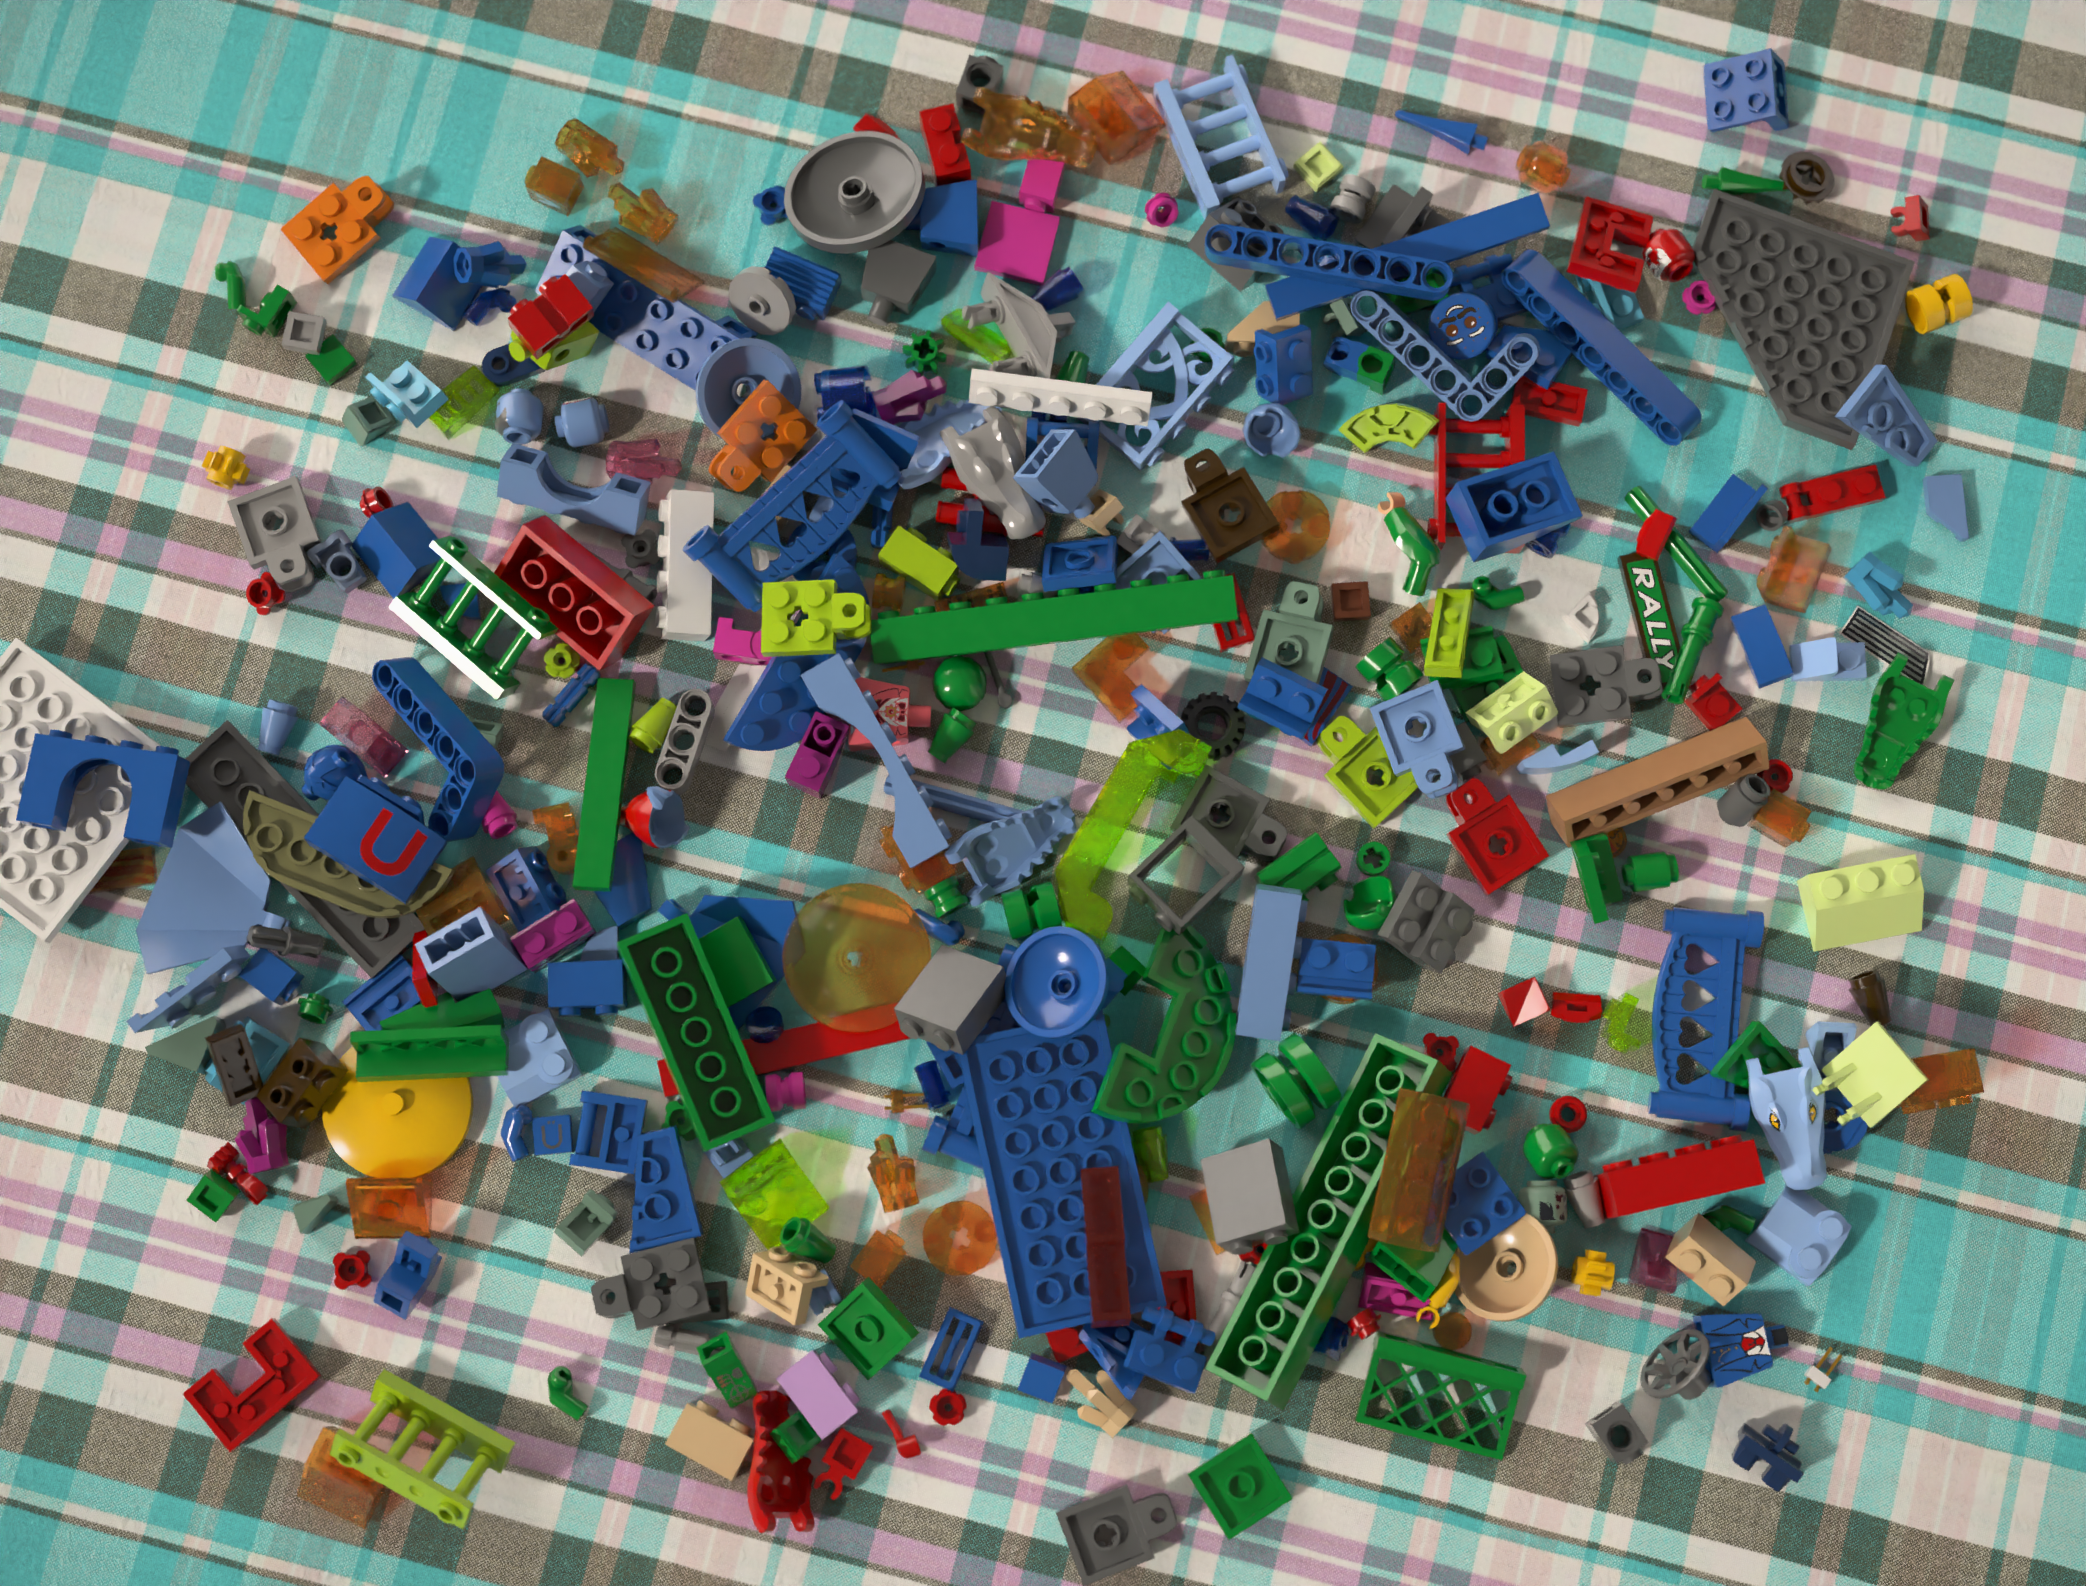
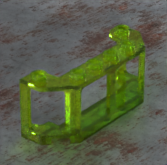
(1110, 819)

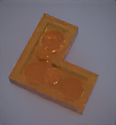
(1104, 673)

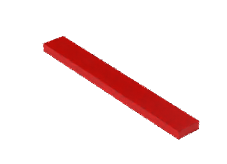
(802, 1047)

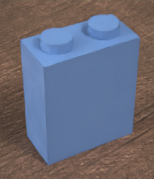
(471, 955)

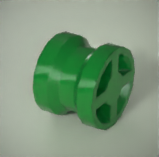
(946, 897)

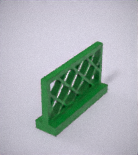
(1449, 1363)

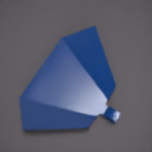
(767, 923)

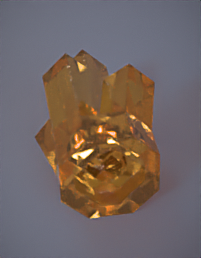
(588, 149)
(643, 214)
(893, 1175)

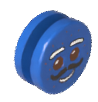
(1463, 325)

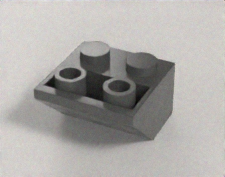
(1235, 213)

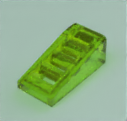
(460, 418)

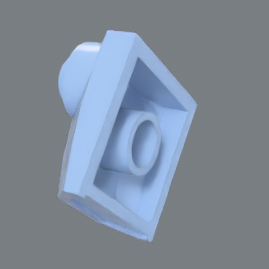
(537, 1059)
(1800, 1235)

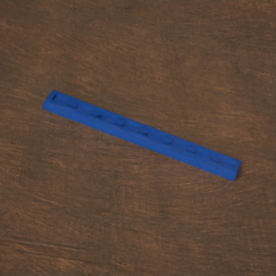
(1442, 243)

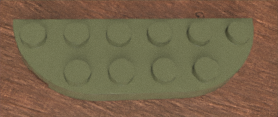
(279, 847)

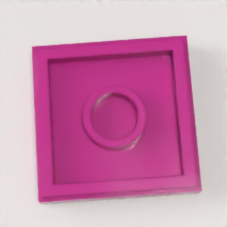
(1017, 243)

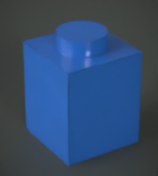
(272, 976)

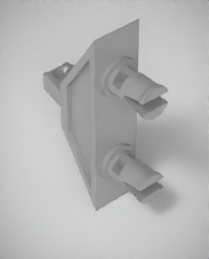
(1024, 325)

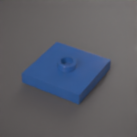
(1080, 563)

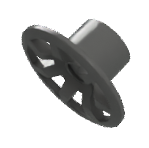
(1682, 1370)

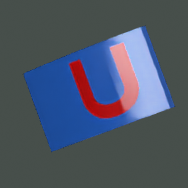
(375, 840)

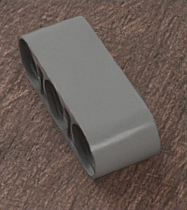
(684, 724)

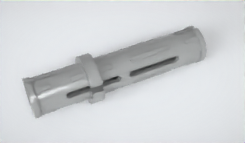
(1230, 1300)

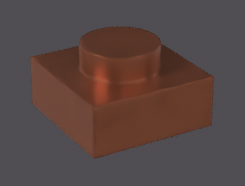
(1350, 601)

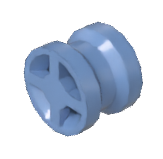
(824, 1296)

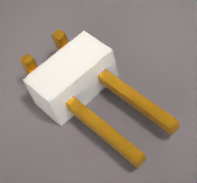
(1816, 1376)

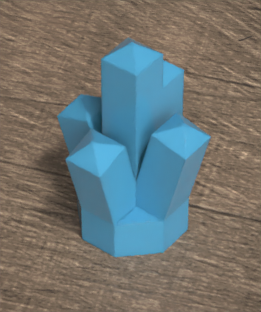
(1879, 586)

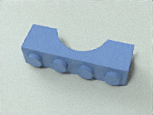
(531, 480)

